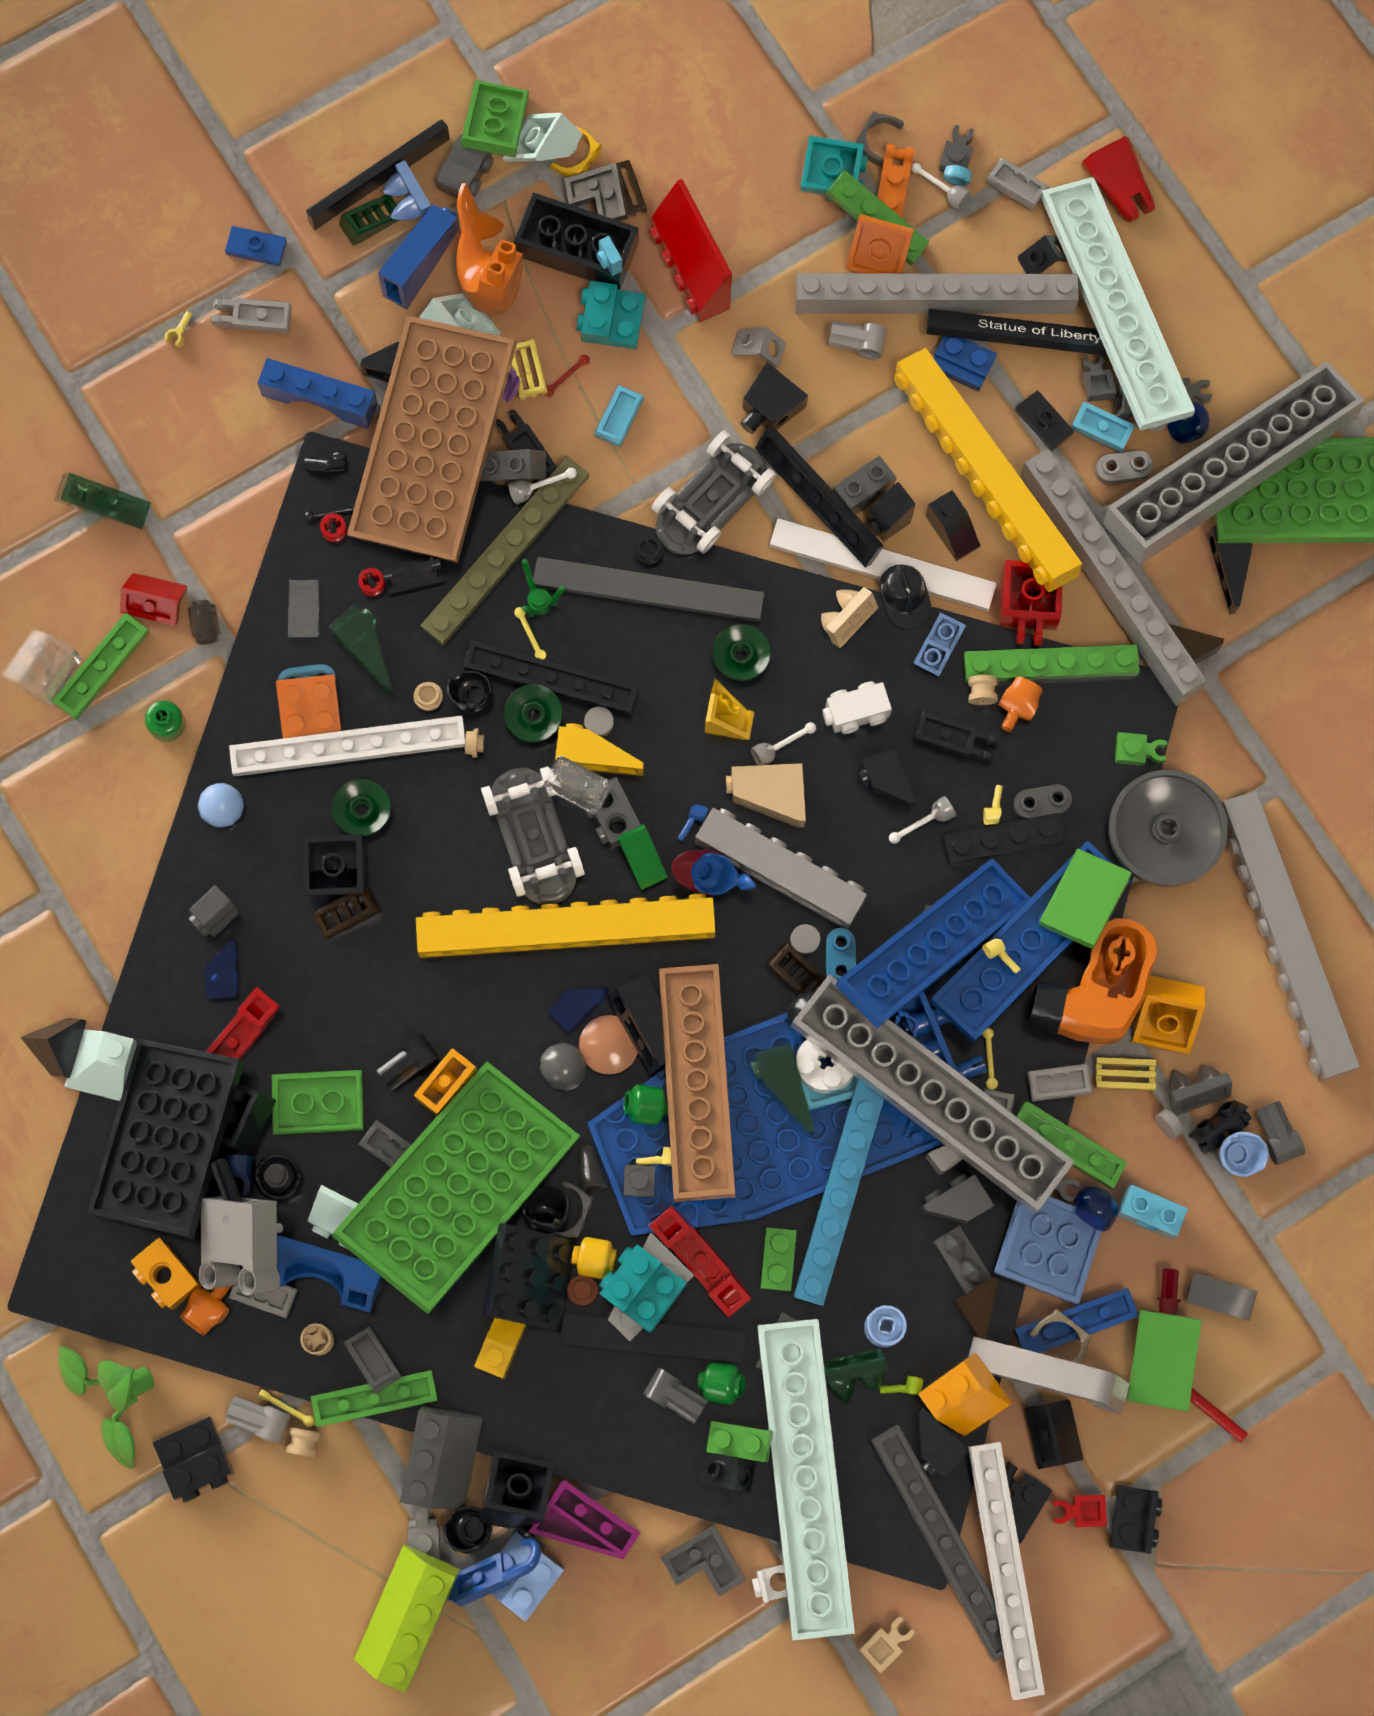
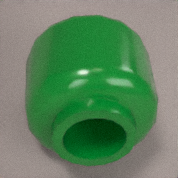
(165, 721)
(645, 1105)
(721, 1383)

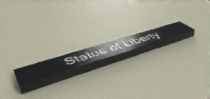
(1014, 332)

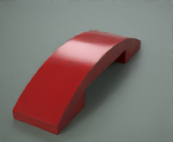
(246, 1026)
(701, 1260)

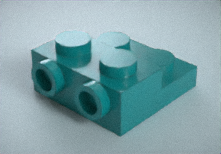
(826, 161)
(611, 315)
(642, 1287)

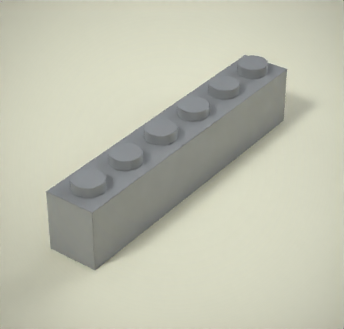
(781, 868)

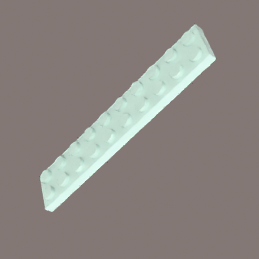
(1117, 304)
(805, 1480)

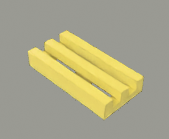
(532, 391)
(1150, 1074)

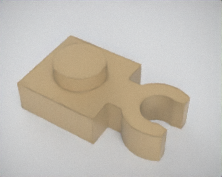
(882, 1648)

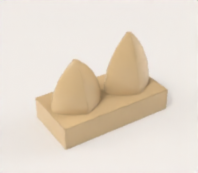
(856, 611)

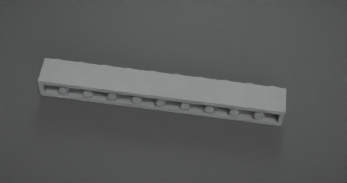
(948, 292)
(1113, 578)
(1288, 938)

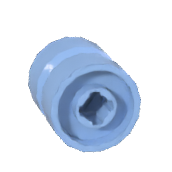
(885, 1326)

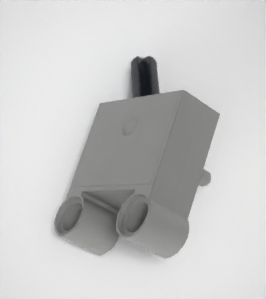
(237, 1234)

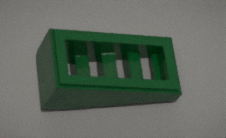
(357, 230)

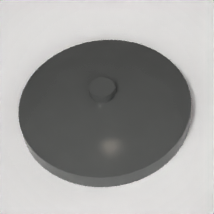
(1168, 828)

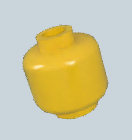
(594, 1258)

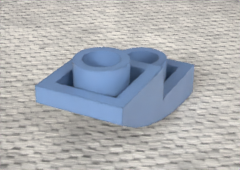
(939, 644)

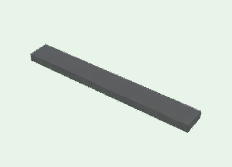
(649, 589)
(941, 1537)

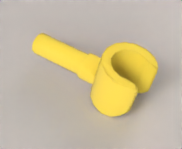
(178, 331)
(992, 815)
(997, 947)
(664, 1160)

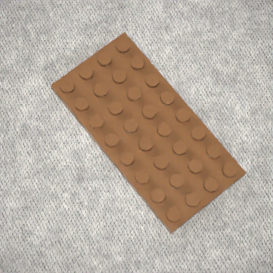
(432, 438)

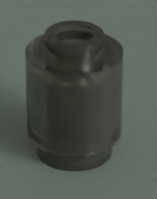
(204, 622)

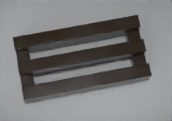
(641, 207)

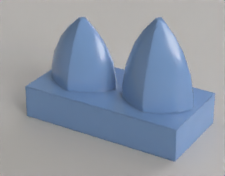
(403, 183)

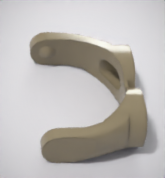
(1083, 1337)

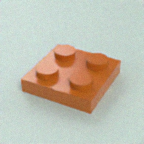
(879, 247)
(308, 705)

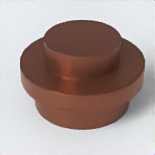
(582, 1290)

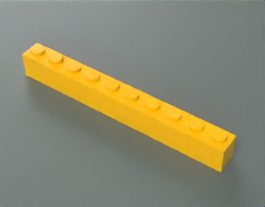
(987, 470)
(565, 926)

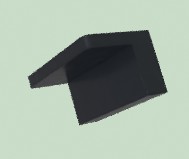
(1054, 1434)

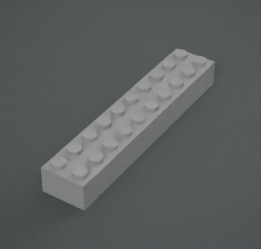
(1233, 462)
(934, 1097)

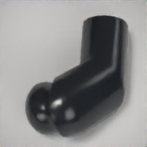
(334, 464)

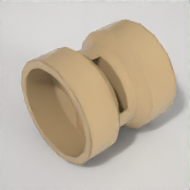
(315, 1335)

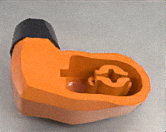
(1108, 991)

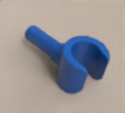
(696, 813)

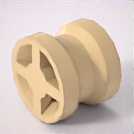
(982, 690)
(303, 1442)

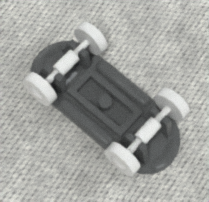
(707, 502)
(533, 836)

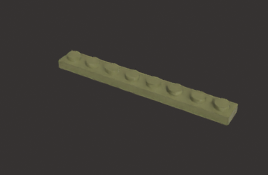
(502, 553)

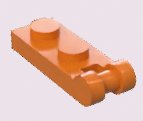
(895, 178)

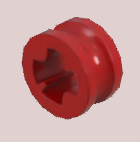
(325, 524)
(377, 575)

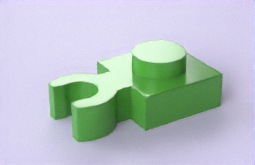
(1134, 749)

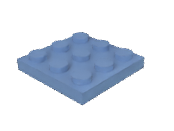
(1048, 1250)

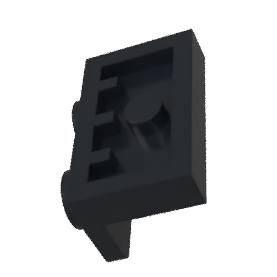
(1135, 1519)

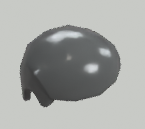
(563, 1066)

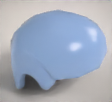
(220, 805)
(1243, 1154)

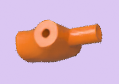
(1020, 701)
(205, 1309)

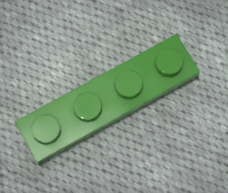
(859, 200)
(100, 666)
(1088, 1155)
(363, 1402)

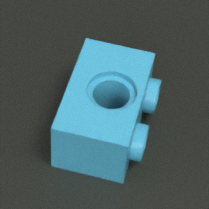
(1151, 1212)

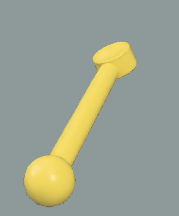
(519, 613)
(991, 1083)
(308, 1421)

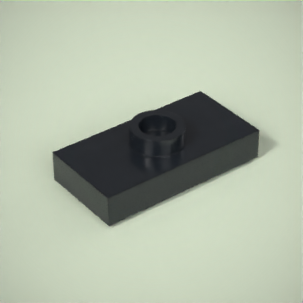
(1044, 420)

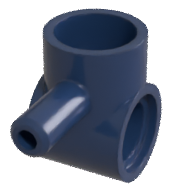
(242, 1168)

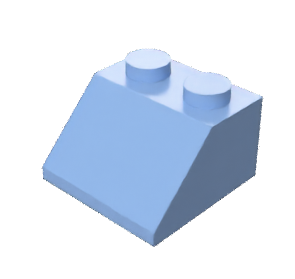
(529, 1590)

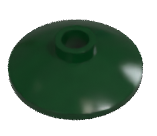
(741, 639)
(531, 698)
(356, 794)

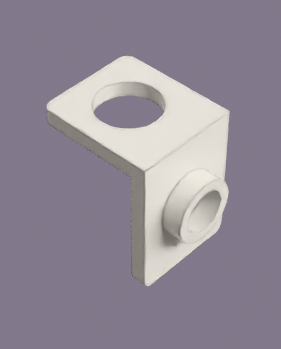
(762, 1584)

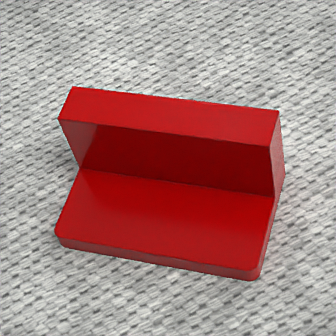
(152, 598)

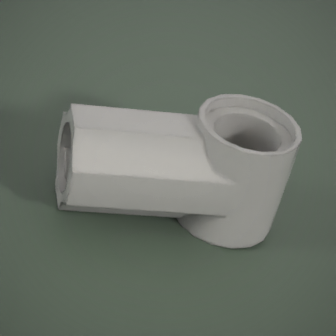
(865, 339)
(264, 1421)

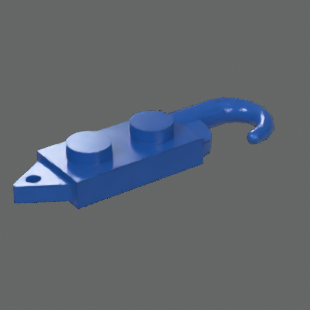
(492, 1574)

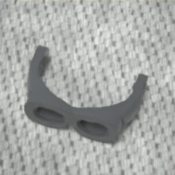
(876, 119)
(587, 1202)

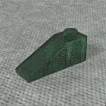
(102, 500)
(359, 637)
(782, 1081)

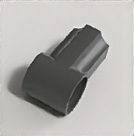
(1282, 1140)
(670, 1393)

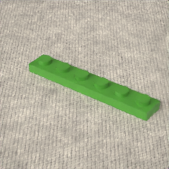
(1053, 662)

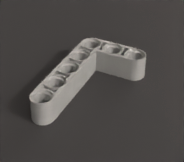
(1053, 1374)

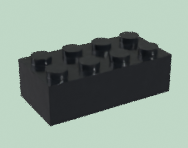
(569, 239)

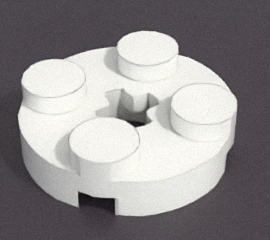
(816, 1078)

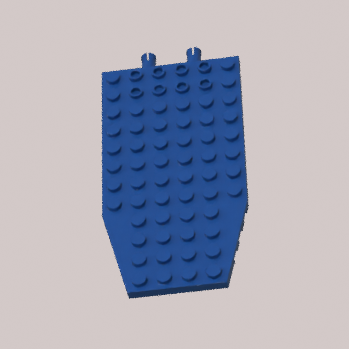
(770, 1152)

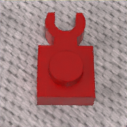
(1086, 1511)

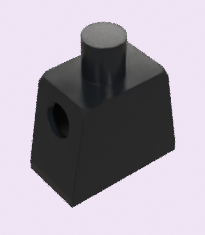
(771, 400)

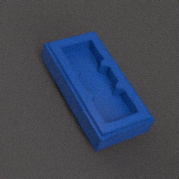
(256, 246)

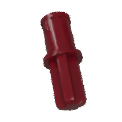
(1169, 1289)

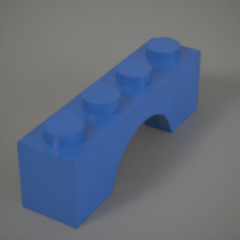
(291, 383)
(350, 1276)

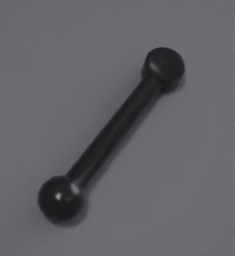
(310, 516)

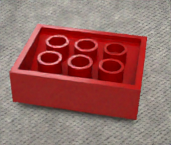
(691, 254)

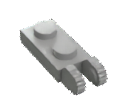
(253, 314)

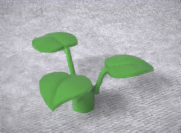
(120, 1386)

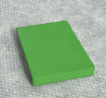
(494, 118)
(1085, 898)
(318, 1102)
(1164, 1360)

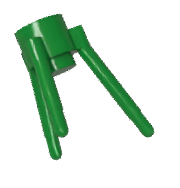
(538, 599)

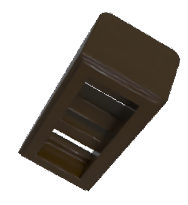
(372, 909)
(804, 965)

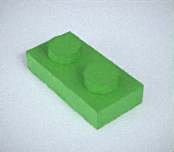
(778, 1259)
(739, 1441)

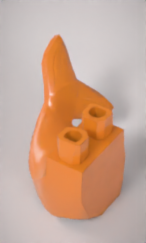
(485, 277)

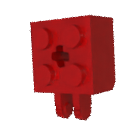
(1022, 610)

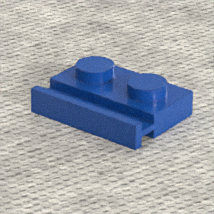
(964, 361)

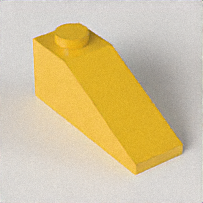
(595, 752)
(499, 1347)

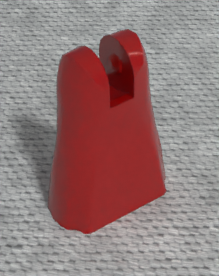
(1120, 178)

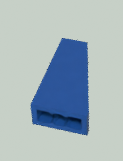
(417, 256)

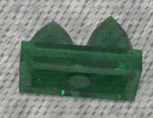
(842, 1372)

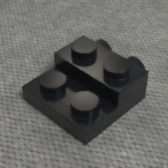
(193, 1460)

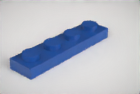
(1089, 1316)

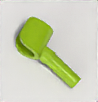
(913, 1386)

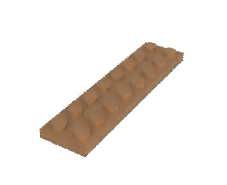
(696, 1083)

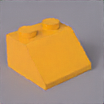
(1169, 1015)
(965, 1396)

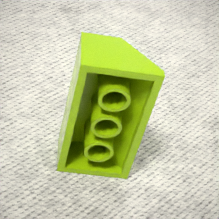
(406, 1617)

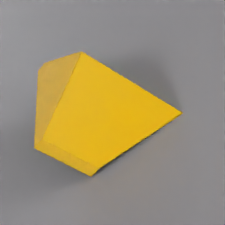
(727, 715)

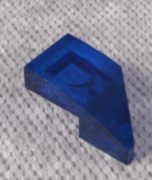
(221, 973)
(575, 1005)

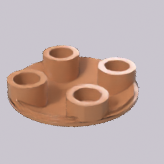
(607, 1045)

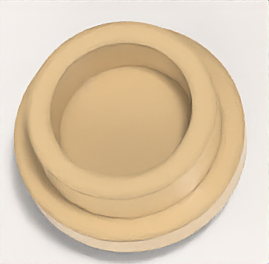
(428, 696)
(474, 743)

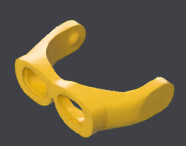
(595, 149)

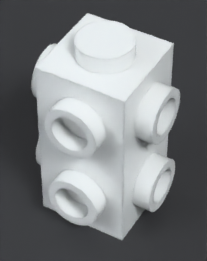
(855, 708)

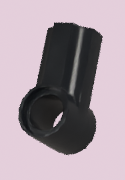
(415, 1058)

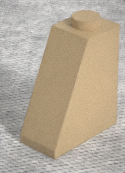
(770, 791)

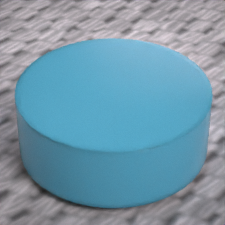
(957, 175)

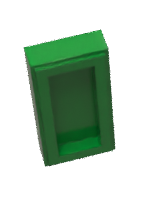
(642, 857)

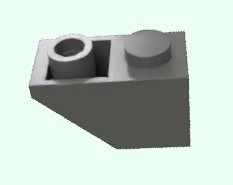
(961, 1202)

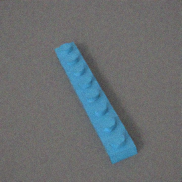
(839, 1195)

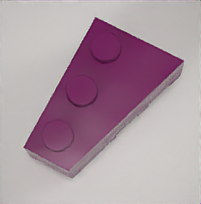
(585, 1523)

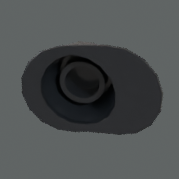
(905, 596)

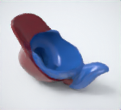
(709, 873)

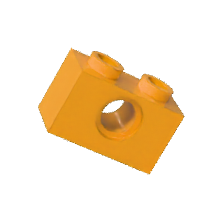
(445, 1082)
(151, 1261)

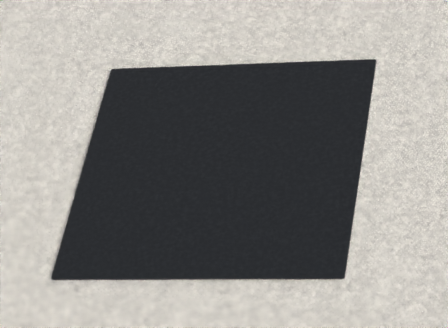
(370, 993)

